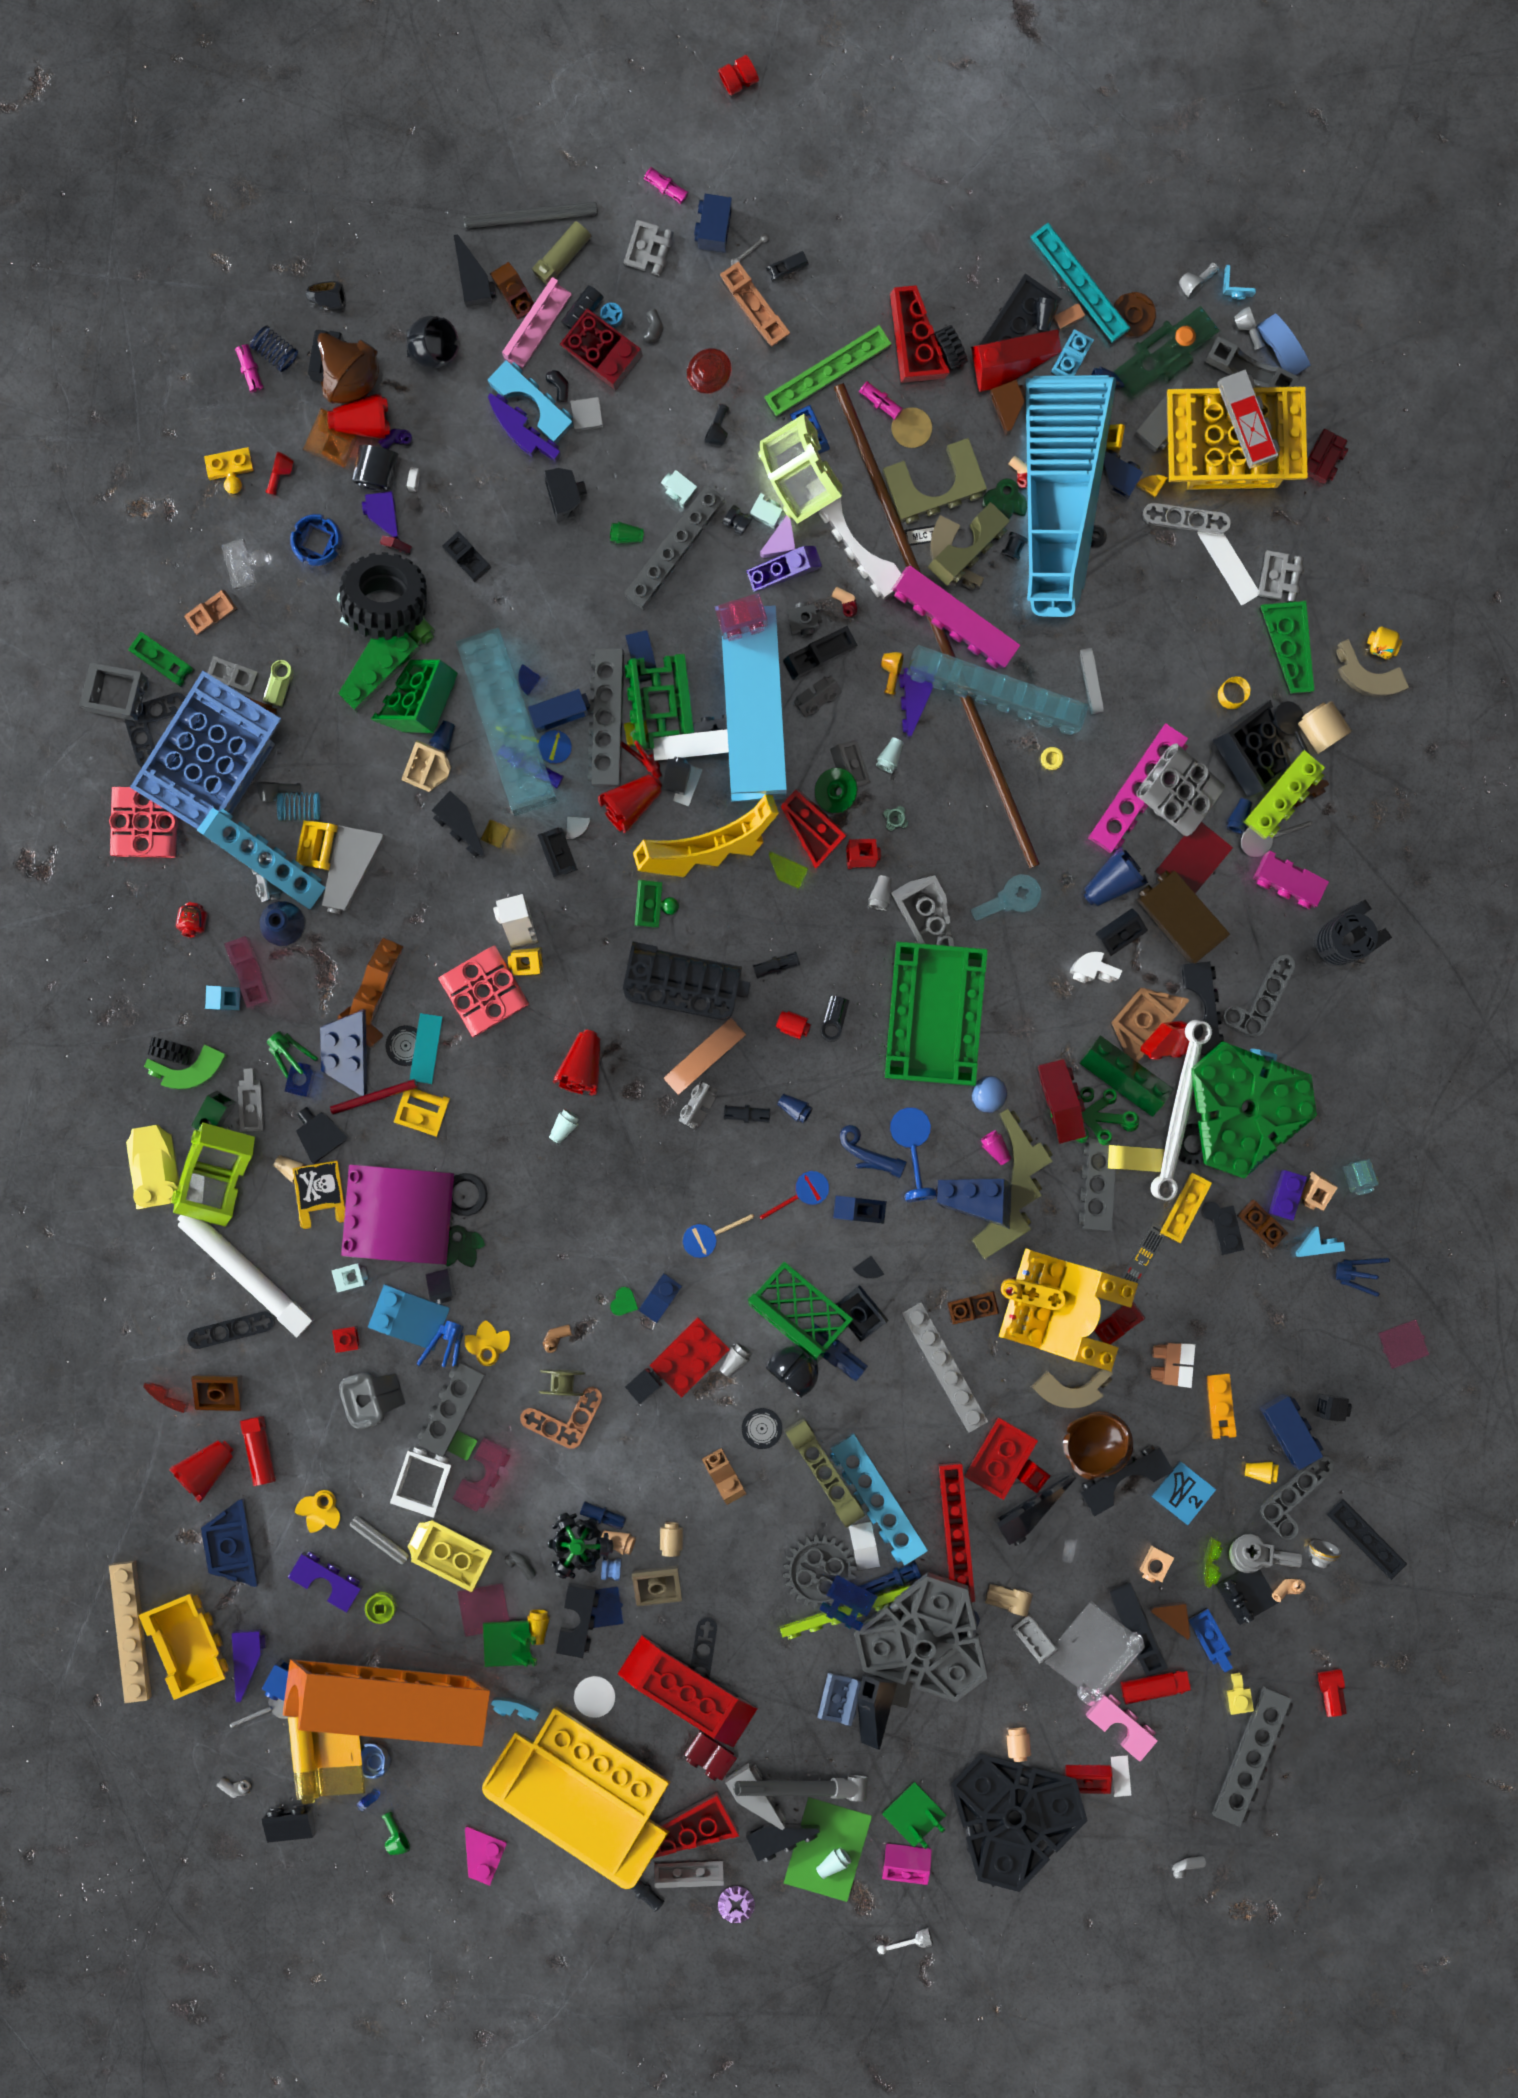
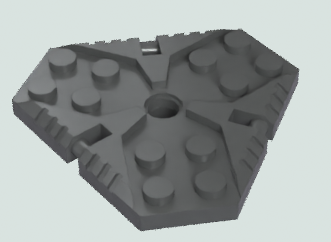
(932, 1614)

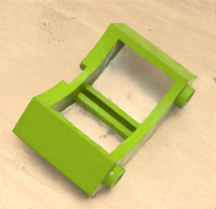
(211, 1174)

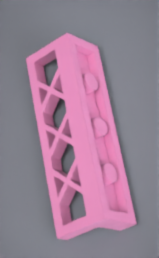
(537, 324)

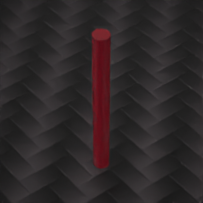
(372, 1097)

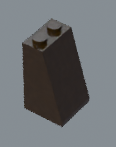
(1182, 916)

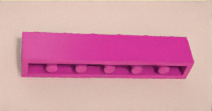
(955, 617)

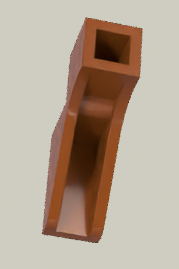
(376, 978)

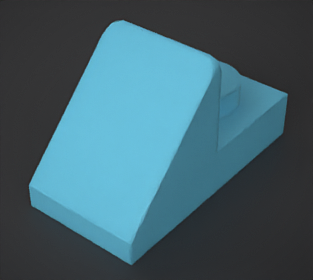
(1313, 1246)

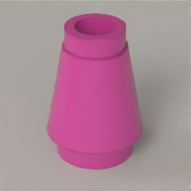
(996, 1147)

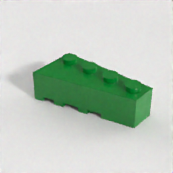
(376, 667)

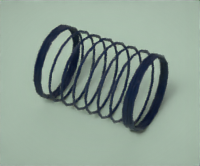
(261, 341)

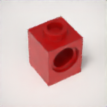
(346, 1339)

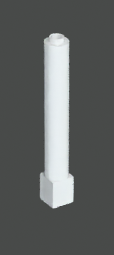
(248, 1275)

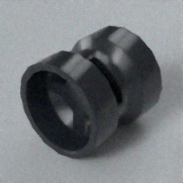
(738, 520)

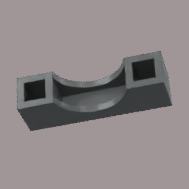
(1231, 360)

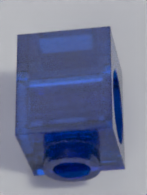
(303, 1090)

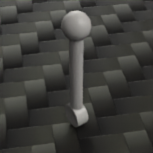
(763, 238)

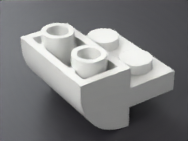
(1090, 964)

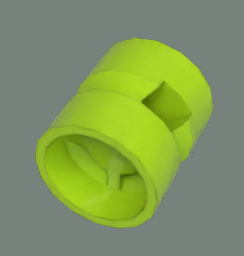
(381, 1607)

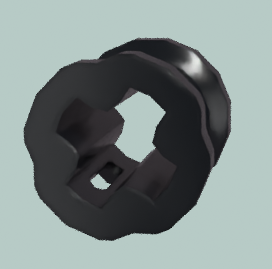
(1014, 546)

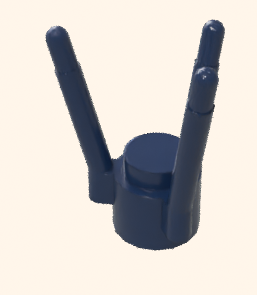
(1346, 1272)

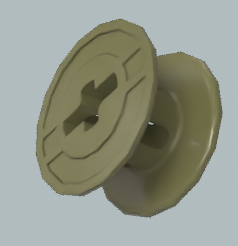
(562, 1382)

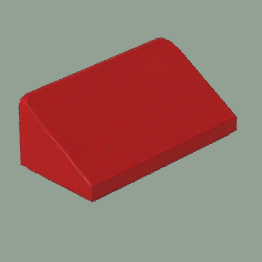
(1091, 1778)

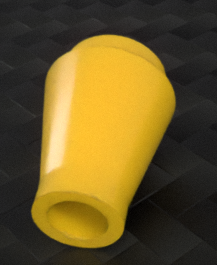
(1262, 1471)
(538, 1624)

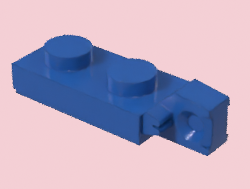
(1211, 1639)

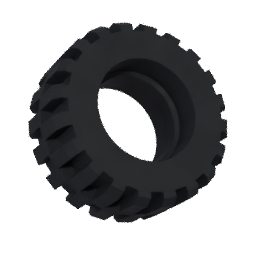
(383, 573)

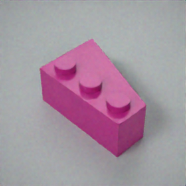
(1290, 880)

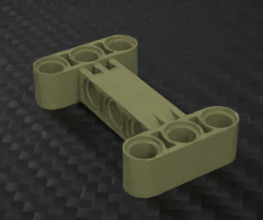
(847, 1506)

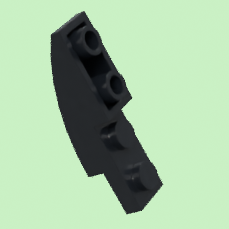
(1135, 1620)

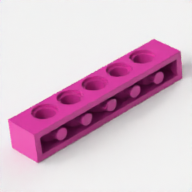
(1101, 834)

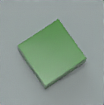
(462, 1445)

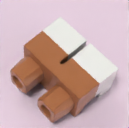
(1174, 1374)

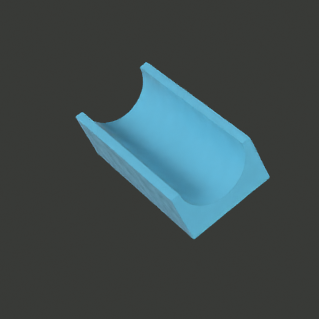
(755, 714)

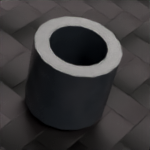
(375, 468)

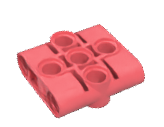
(127, 845)
(486, 963)

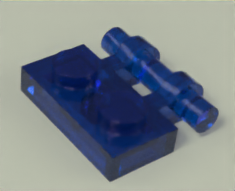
(851, 1596)

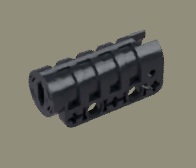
(1367, 938)

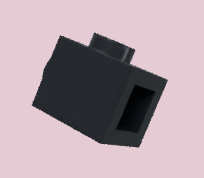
(644, 1385)

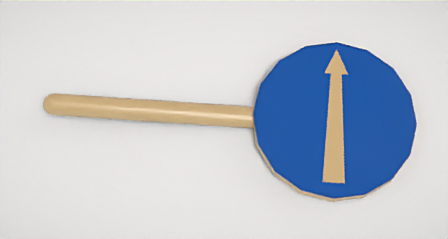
(701, 1240)

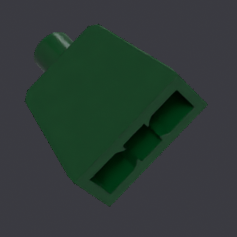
(215, 1109)

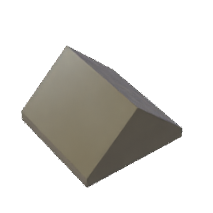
(657, 1585)

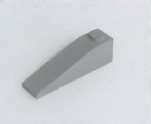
(925, 910)

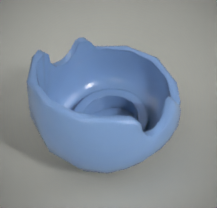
(989, 1094)
(374, 1760)

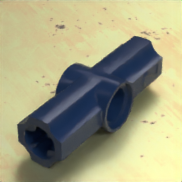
(840, 1356)

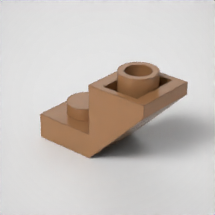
(724, 1476)

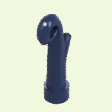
(872, 1159)

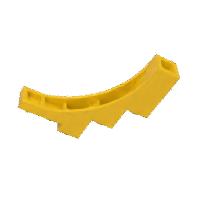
(680, 855)

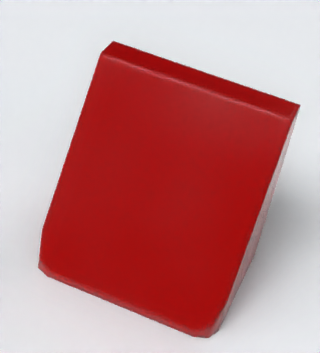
(1033, 1476)

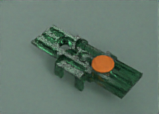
(1170, 357)

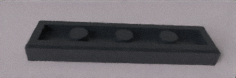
(1366, 1539)

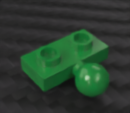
(649, 904)

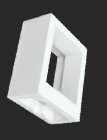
(413, 1504)

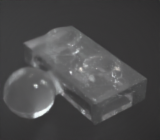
(239, 563)

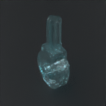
(1009, 901)

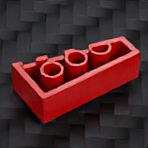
(698, 1825)

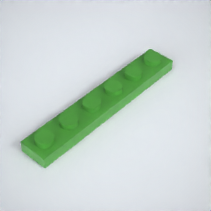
(827, 371)

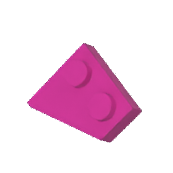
(483, 1854)

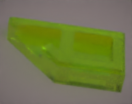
(787, 870)

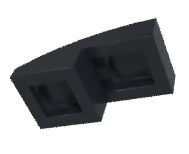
(466, 556)

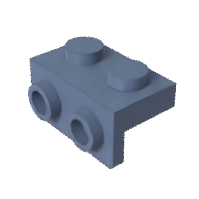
(839, 1699)

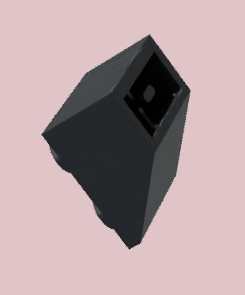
(289, 1823)

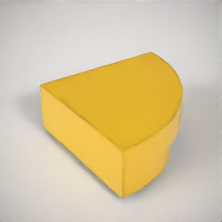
(1152, 484)

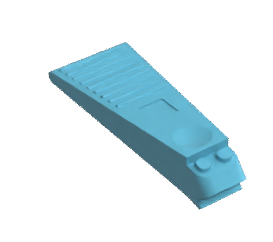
(1064, 472)

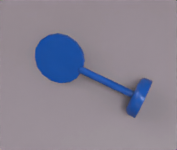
(911, 1129)

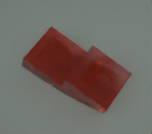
(160, 1394)

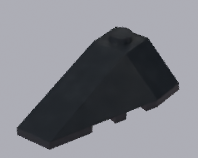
(1024, 1517)

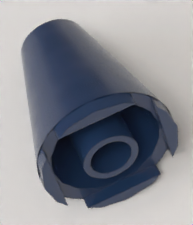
(1115, 879)

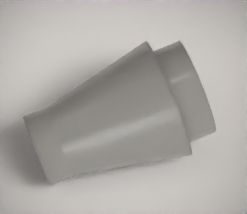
(881, 894)
(736, 1358)

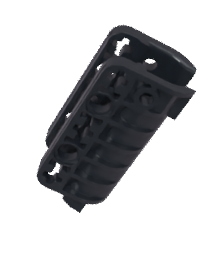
(683, 977)

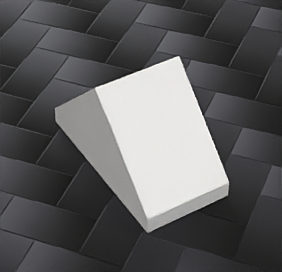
(864, 1546)

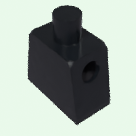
(319, 1134)

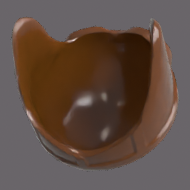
(348, 369)
(1098, 1444)

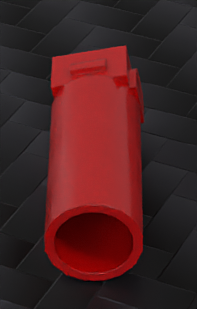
(258, 1450)
(1155, 1687)

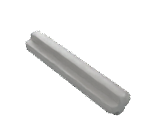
(379, 1540)

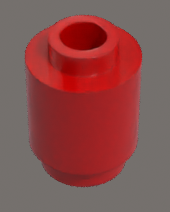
(793, 1024)

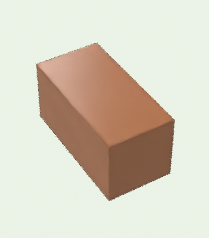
(1069, 317)

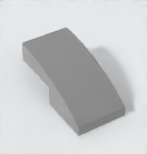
(232, 674)

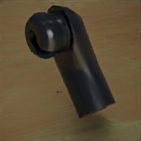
(560, 382)

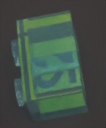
(1360, 1176)

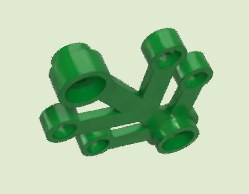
(1092, 1116)

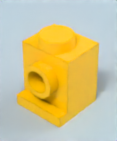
(520, 968)

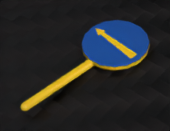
(555, 746)

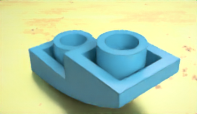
(1072, 354)
(507, 1705)

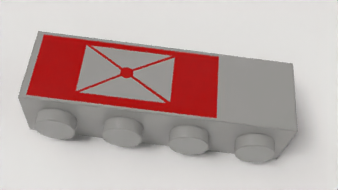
(1248, 419)

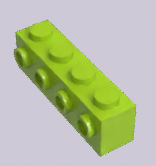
(1284, 794)

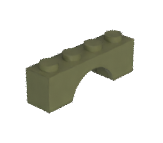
(952, 560)

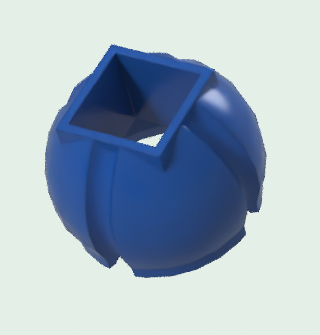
(302, 534)

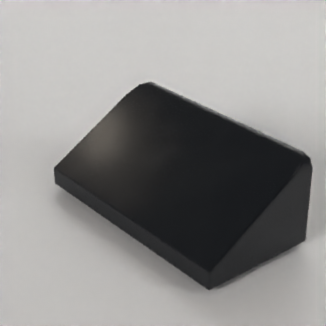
(1121, 931)

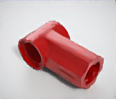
(1332, 1687)

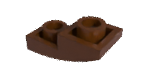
(1262, 1224)
(973, 1307)

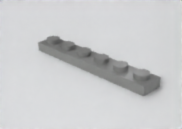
(944, 1367)

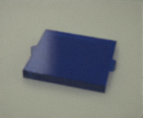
(608, 1609)

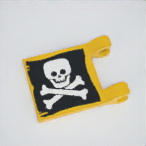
(318, 1189)

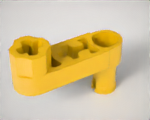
(1041, 1301)

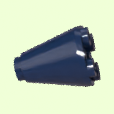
(290, 927)

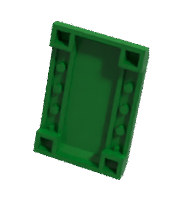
(935, 1013)

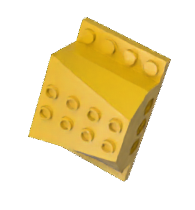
(1208, 452)

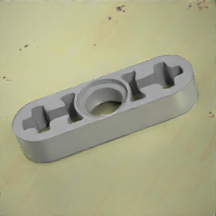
(1091, 681)

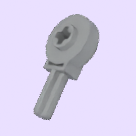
(1262, 1555)

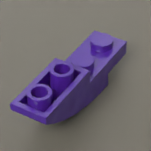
(514, 424)

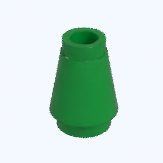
(625, 533)

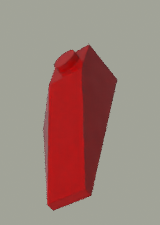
(1011, 358)

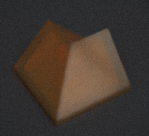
(328, 443)

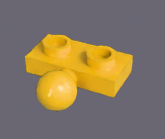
(229, 465)

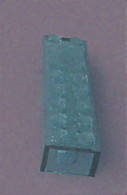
(506, 721)

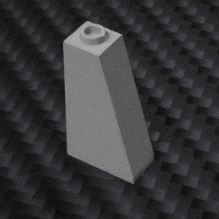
(350, 862)

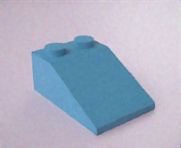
(407, 1316)

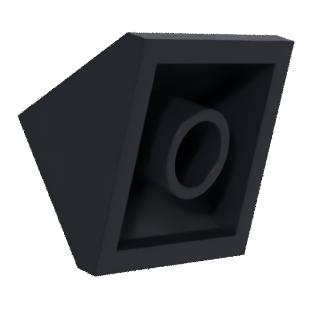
(864, 1311)

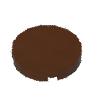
(1137, 312)

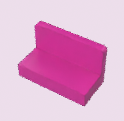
(907, 1864)

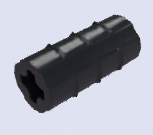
(588, 299)

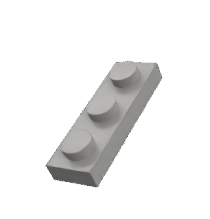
(689, 1874)

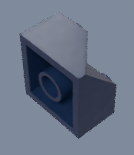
(714, 223)

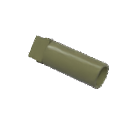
(562, 253)

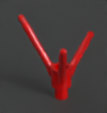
(647, 760)

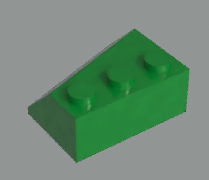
(418, 697)

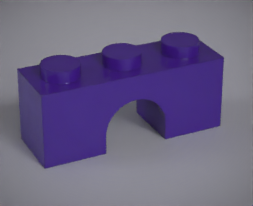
(343, 1588)

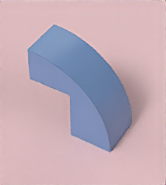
(1284, 343)

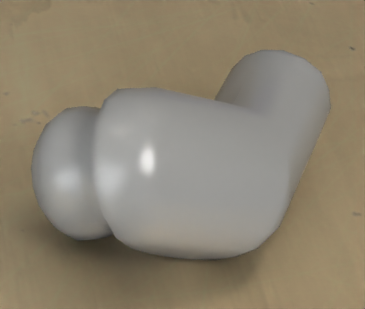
(236, 1789)
(1187, 1864)

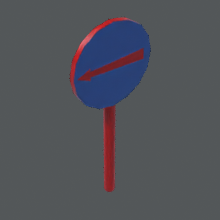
(810, 1188)

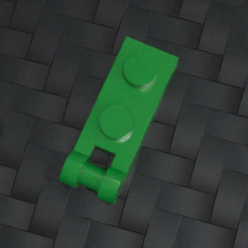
(159, 658)

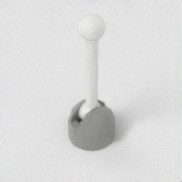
(922, 1938)

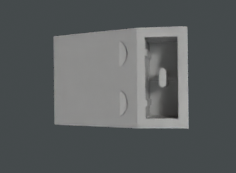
(760, 1805)

